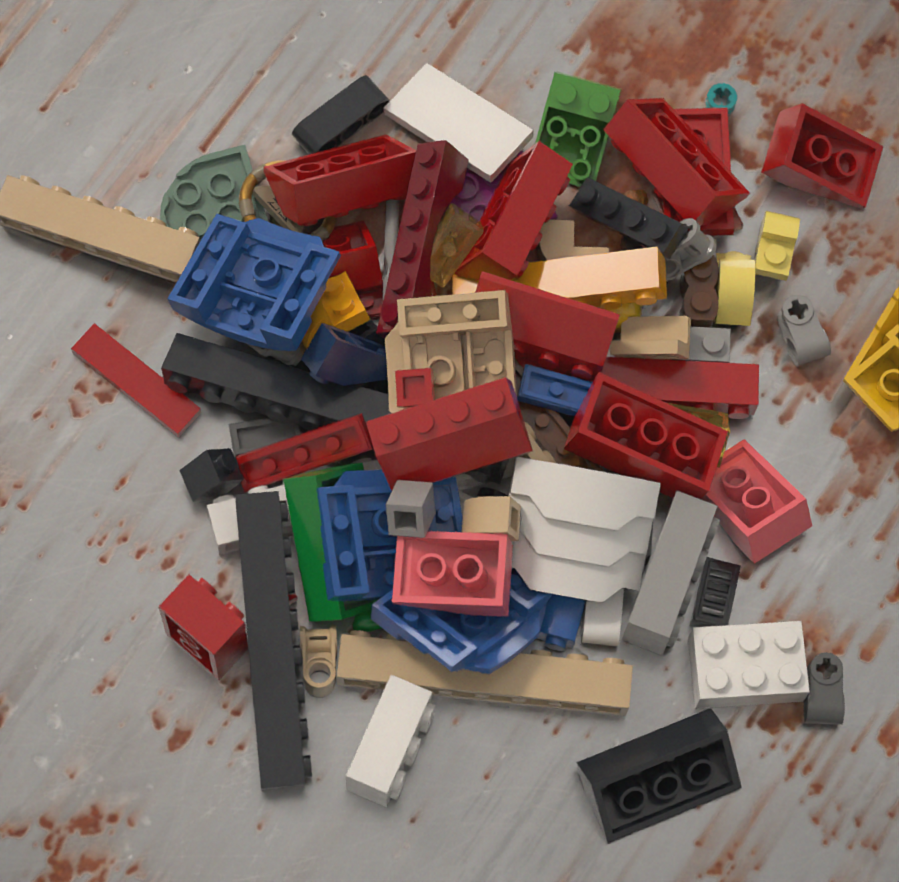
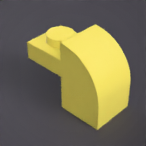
(776, 245)
(735, 288)

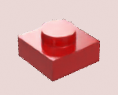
(414, 387)

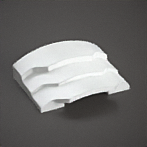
(580, 529)

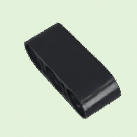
(341, 116)

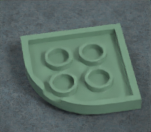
(207, 188)

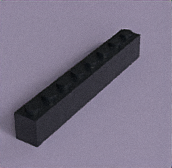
(270, 640)

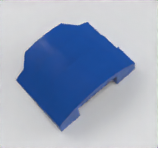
(254, 282)
(357, 536)
(463, 639)

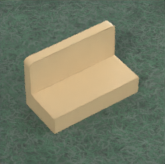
(653, 338)

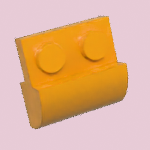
(337, 307)

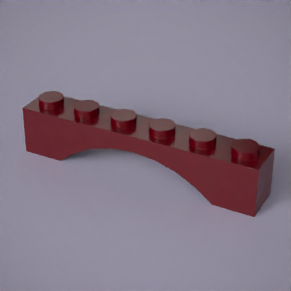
(434, 182)

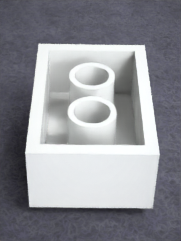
(748, 664)
(390, 741)

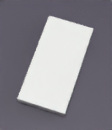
(446, 110)

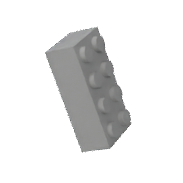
(673, 565)

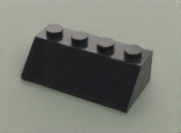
(660, 774)

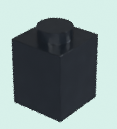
(211, 474)

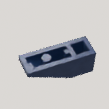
(344, 357)

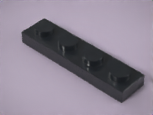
(628, 217)

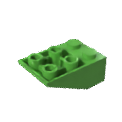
(575, 123)

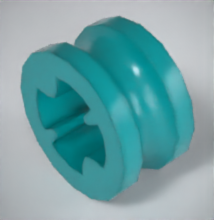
(721, 89)

